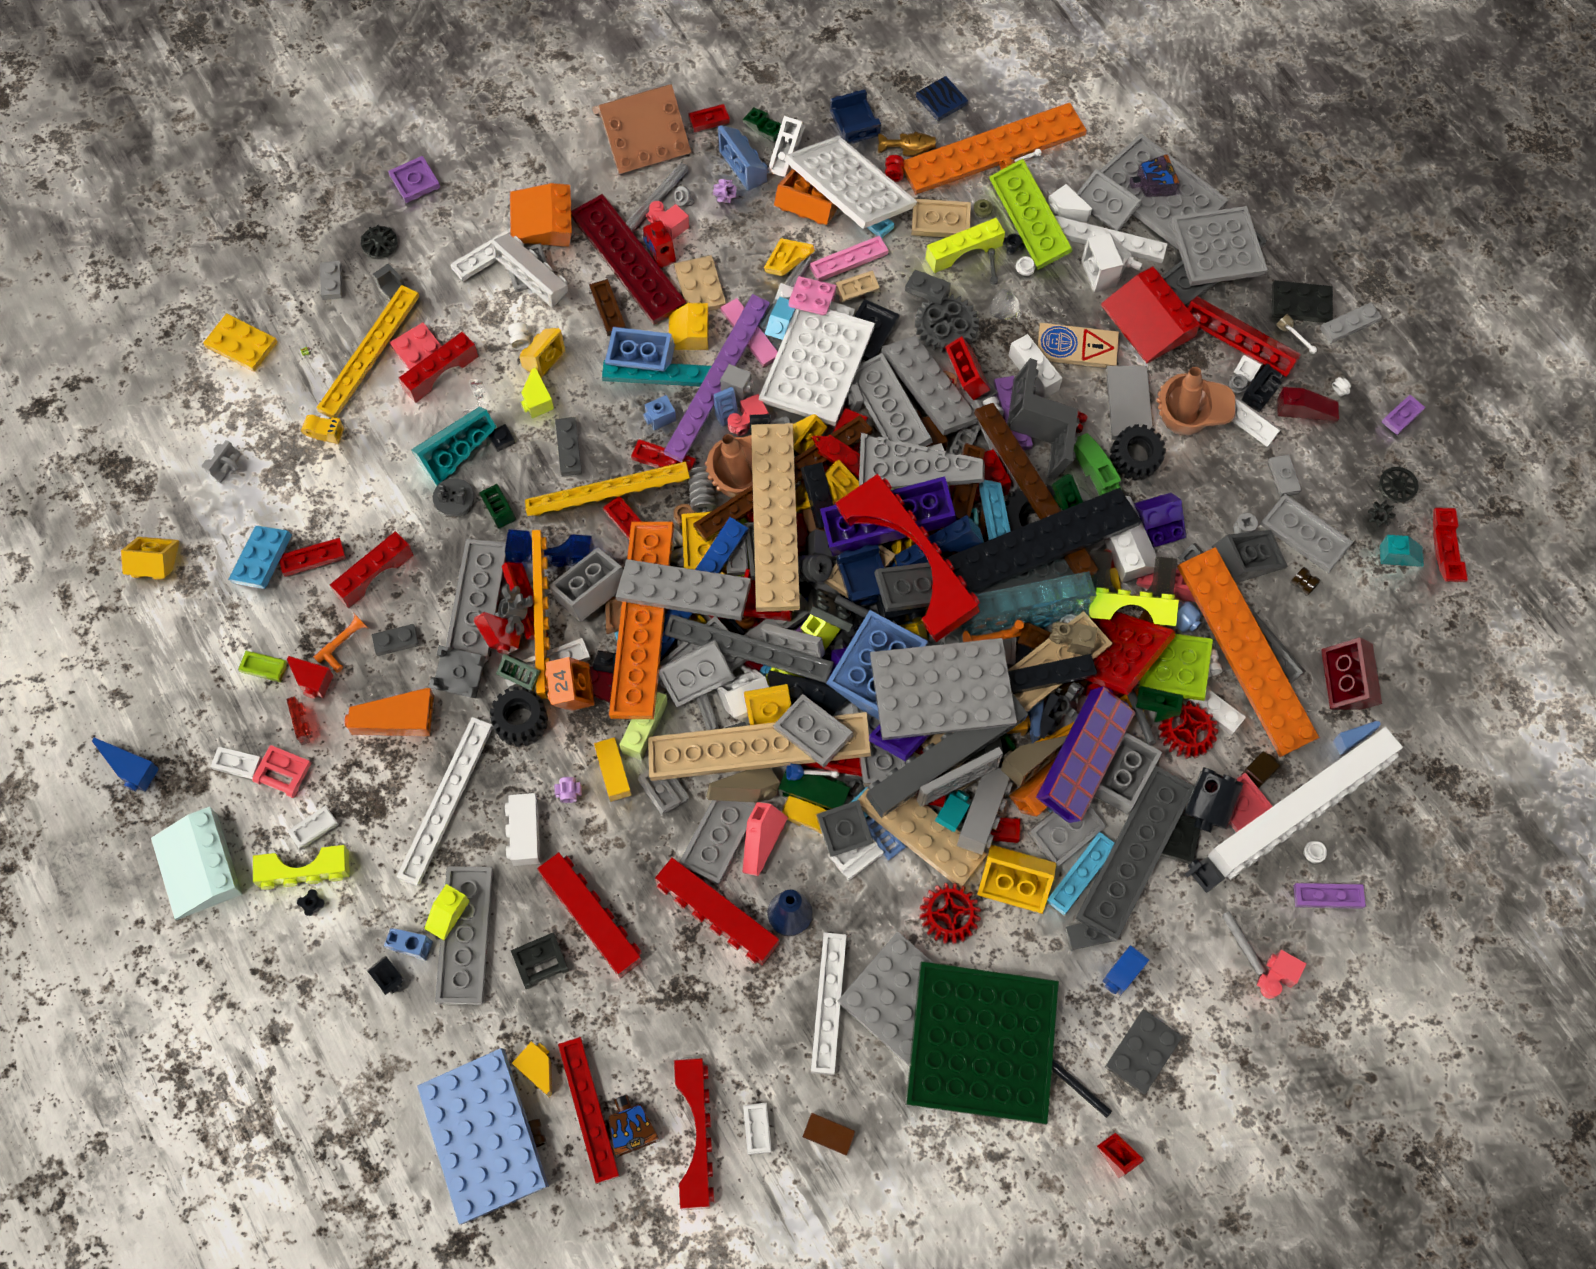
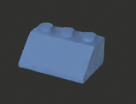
(742, 157)
(640, 349)

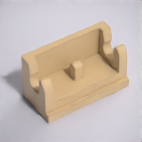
(856, 286)

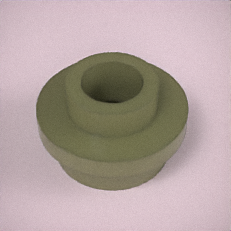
(982, 212)

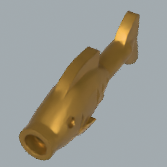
(912, 144)

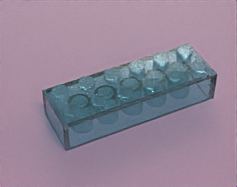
(1032, 603)

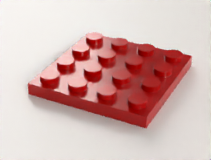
(1132, 652)

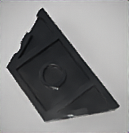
(816, 691)

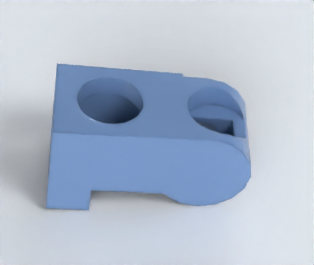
(408, 943)

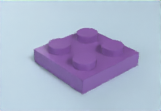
(414, 179)

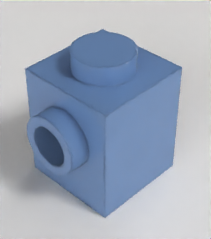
(659, 412)

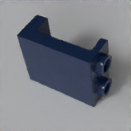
(854, 117)
(858, 574)

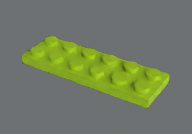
(1030, 214)

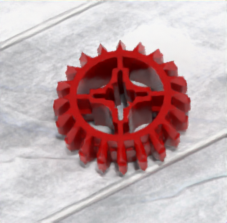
(1190, 746)
(958, 911)

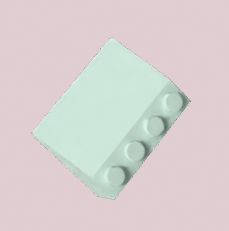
(196, 863)

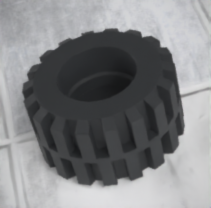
(1144, 438)
(519, 700)

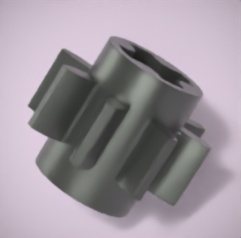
(1379, 519)

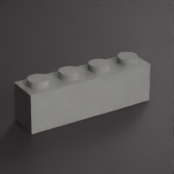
(984, 810)

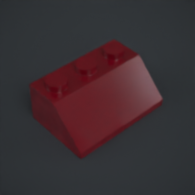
(1351, 675)

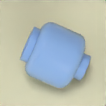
(1188, 617)

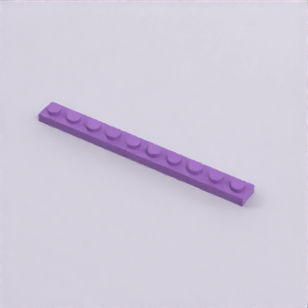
(704, 399)

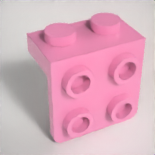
(812, 295)

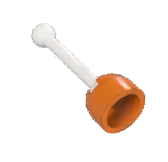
(1007, 161)

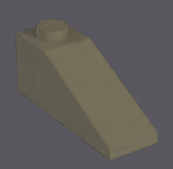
(1030, 759)
(745, 786)

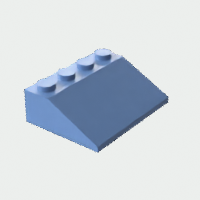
(854, 672)

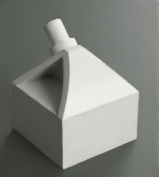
(1106, 261)
(733, 693)

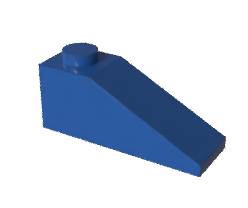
(130, 768)
(1125, 970)

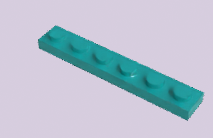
(674, 375)

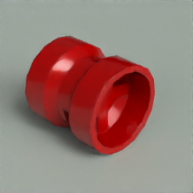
(894, 167)

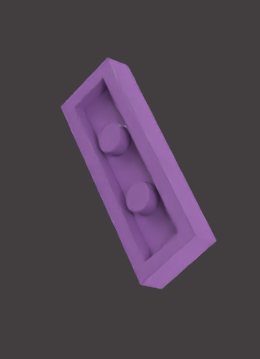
(1329, 895)

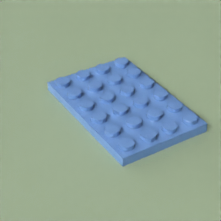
(482, 1136)

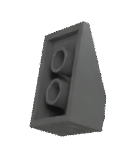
(1250, 554)

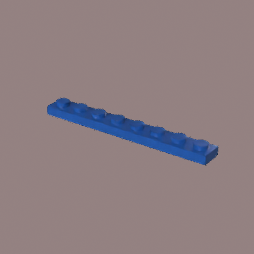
(713, 562)

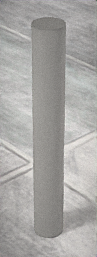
(1243, 942)

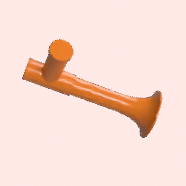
(1012, 632)
(325, 652)

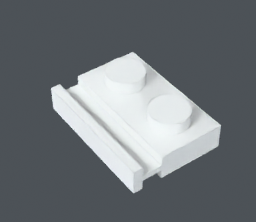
(856, 860)

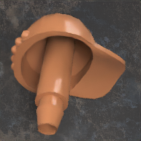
(1193, 403)
(731, 464)

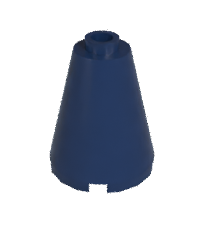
(789, 913)

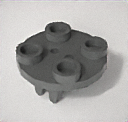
(462, 499)

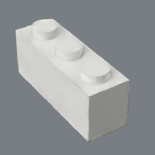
(1048, 378)
(523, 829)

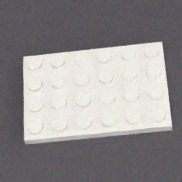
(850, 181)
(817, 364)

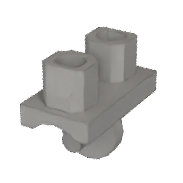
(222, 461)

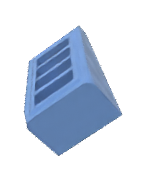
(725, 405)
(1035, 716)
(1350, 738)
(899, 845)

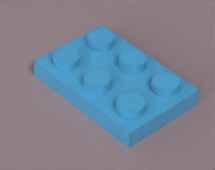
(260, 557)

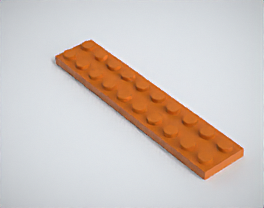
(987, 148)
(640, 631)
(1247, 652)

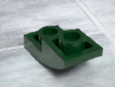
(762, 124)

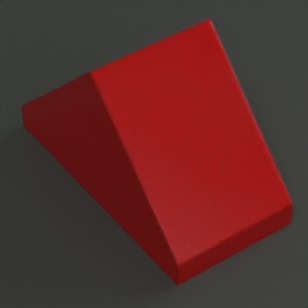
(1119, 1155)

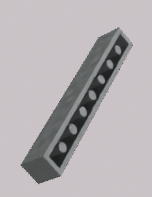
(934, 763)

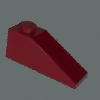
(1306, 404)

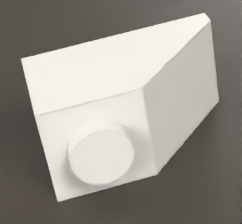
(1069, 205)

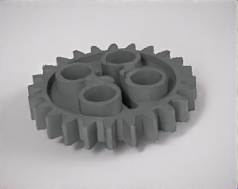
(946, 322)

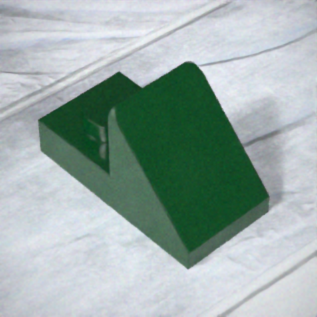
(1066, 492)
(1161, 702)

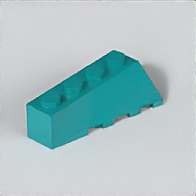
(453, 444)

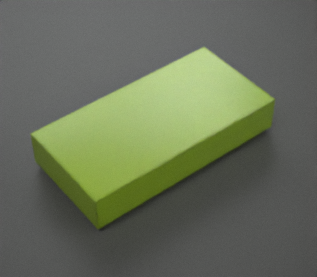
(263, 666)

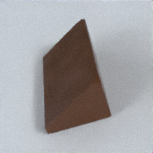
(828, 1134)

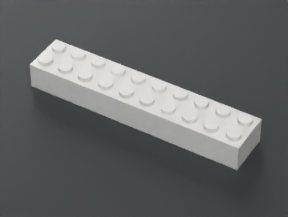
(1305, 804)

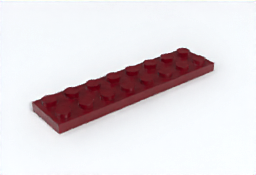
(627, 259)

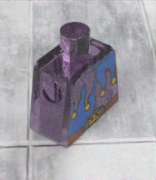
(1156, 177)

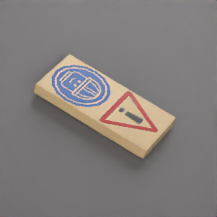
(1078, 345)

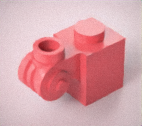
(674, 219)
(749, 406)
(1282, 969)

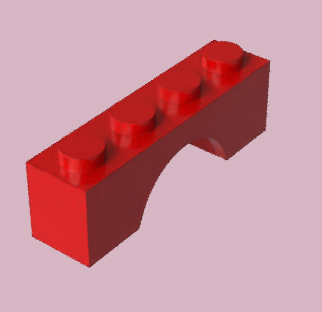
(420, 378)
(388, 554)

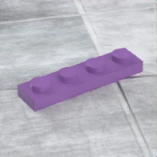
(1004, 388)

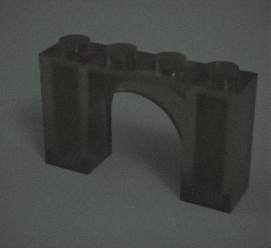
(1162, 581)

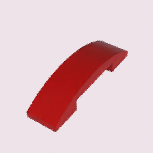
(1446, 545)

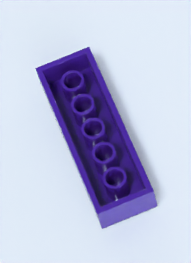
(926, 500)

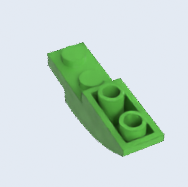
(1096, 464)

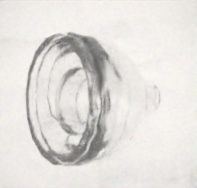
(1005, 305)

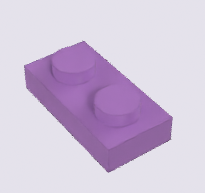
(1403, 414)

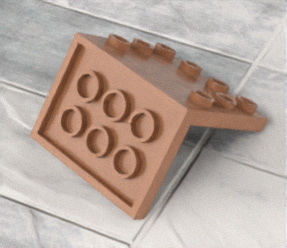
(644, 128)

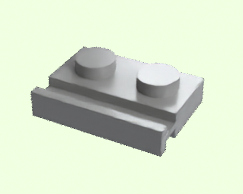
(664, 793)

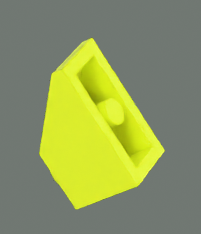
(535, 396)
(446, 911)

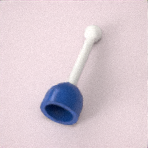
(796, 772)

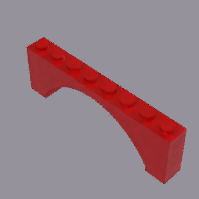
(877, 505)

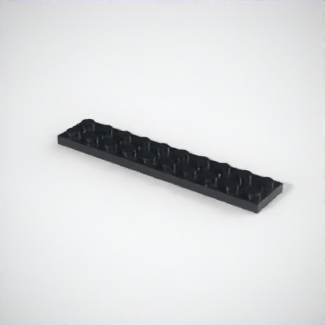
(1044, 540)

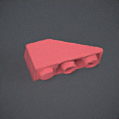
(761, 835)

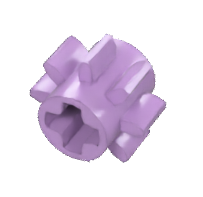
(724, 191)
(568, 790)

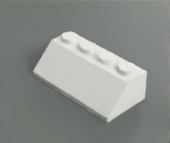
(529, 269)
(1132, 552)

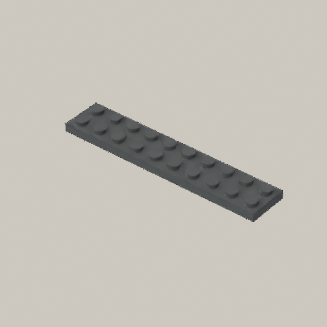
(912, 584)

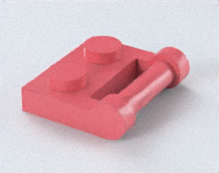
(283, 764)

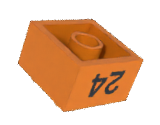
(569, 684)

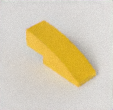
(612, 769)

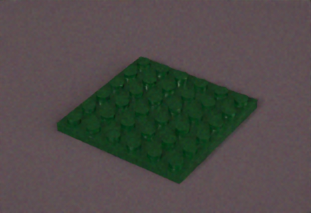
(982, 1043)

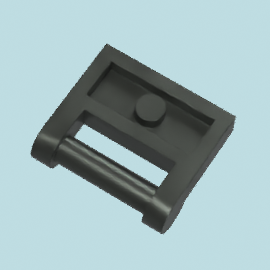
(537, 953)

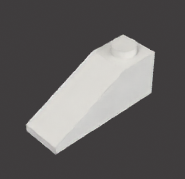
(787, 142)

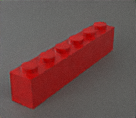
(1243, 336)
(716, 911)
(590, 915)

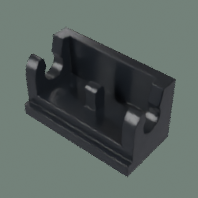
(1262, 388)

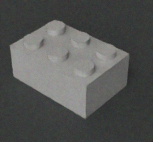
(587, 584)
(1127, 773)

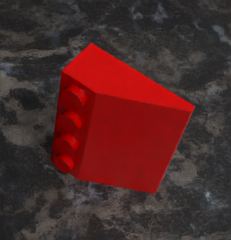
(1151, 315)

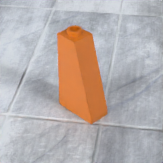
(393, 716)
(1025, 796)

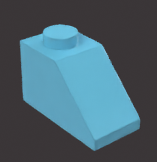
(779, 319)

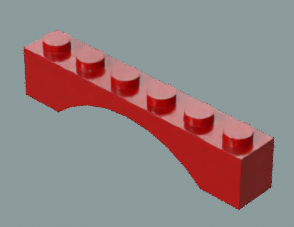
(694, 1186)

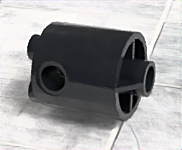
(1213, 800)

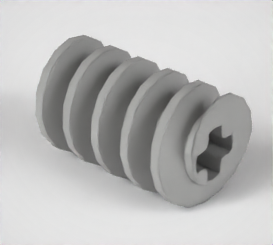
(701, 490)

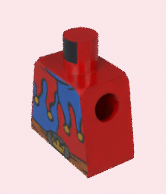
(655, 238)

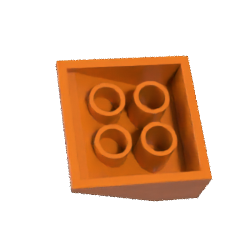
(803, 199)
(542, 214)

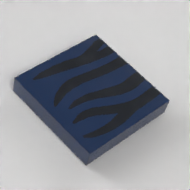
(941, 98)

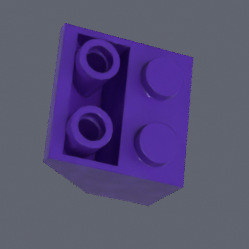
(1162, 518)

